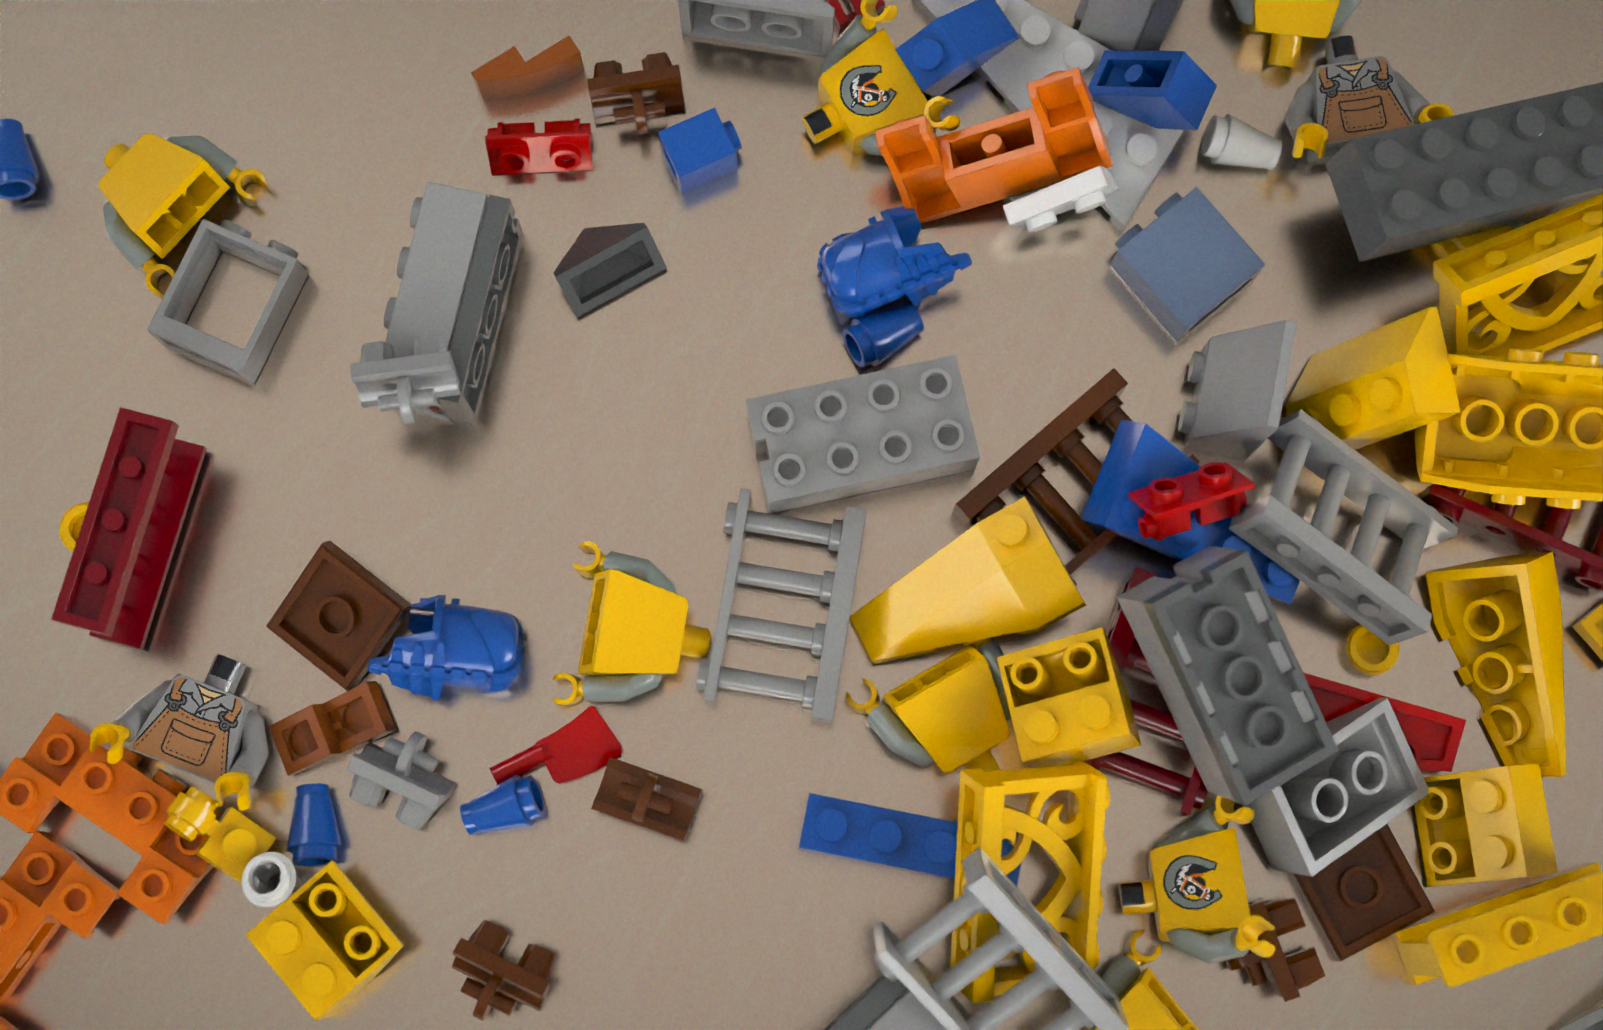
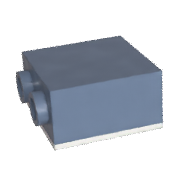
(1185, 263)

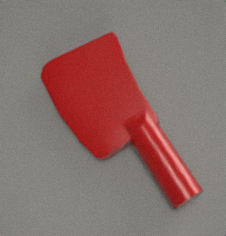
(567, 753)

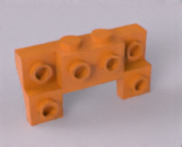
(998, 156)
(116, 798)
(38, 892)

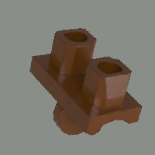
(636, 94)
(647, 799)
(482, 961)
(1290, 971)

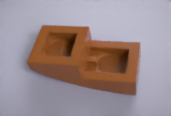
(513, 77)
(332, 728)

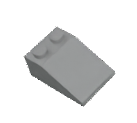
(770, 24)
(1237, 390)
(1342, 797)

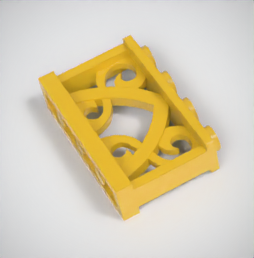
(1503, 270)
(1075, 896)
(1505, 928)

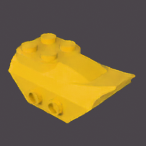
(1520, 429)

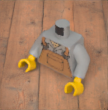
(1352, 101)
(196, 730)

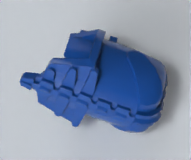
(882, 266)
(454, 649)

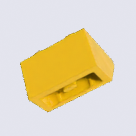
(1068, 700)
(1485, 826)
(325, 942)

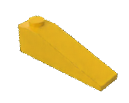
(978, 587)
(1509, 642)

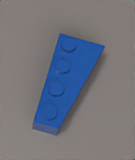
(1132, 463)

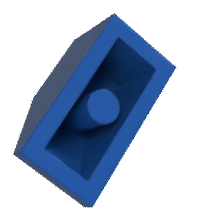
(956, 45)
(1153, 87)

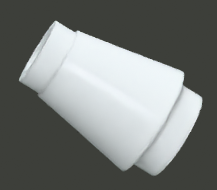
(1239, 144)
(264, 874)

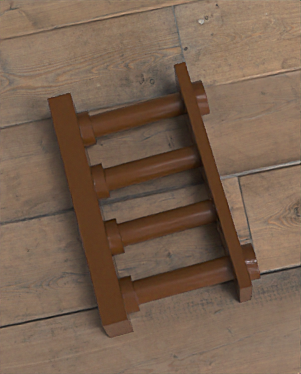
(1026, 472)

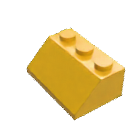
(1380, 382)

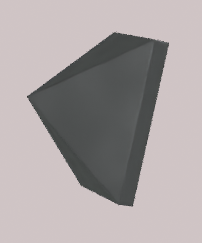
(607, 263)

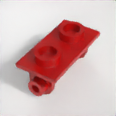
(519, 149)
(1212, 491)

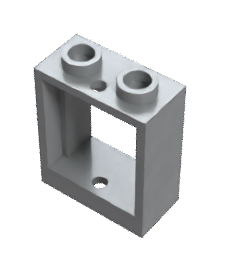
(175, 307)

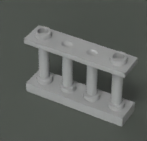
(1318, 561)
(823, 640)
(1020, 930)

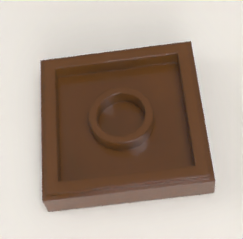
(338, 615)
(1364, 895)

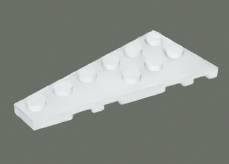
(1053, 46)

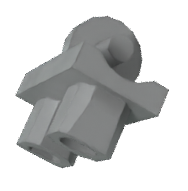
(406, 380)
(402, 770)

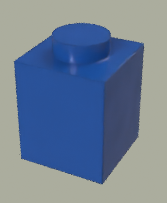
(700, 149)

